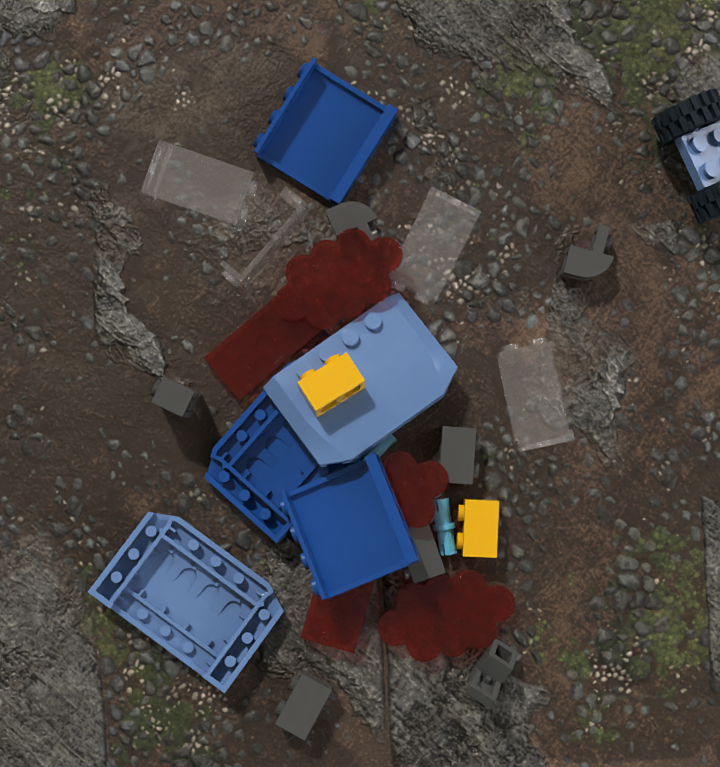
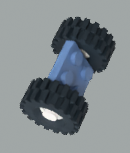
(697, 137)

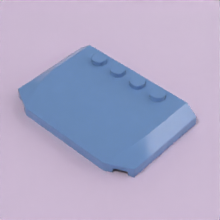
(402, 376)
(189, 597)

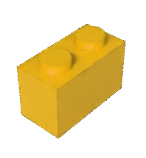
(331, 383)
(479, 528)

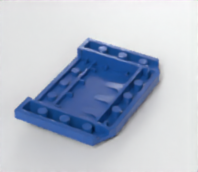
(260, 461)

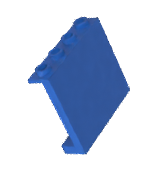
(324, 133)
(349, 528)

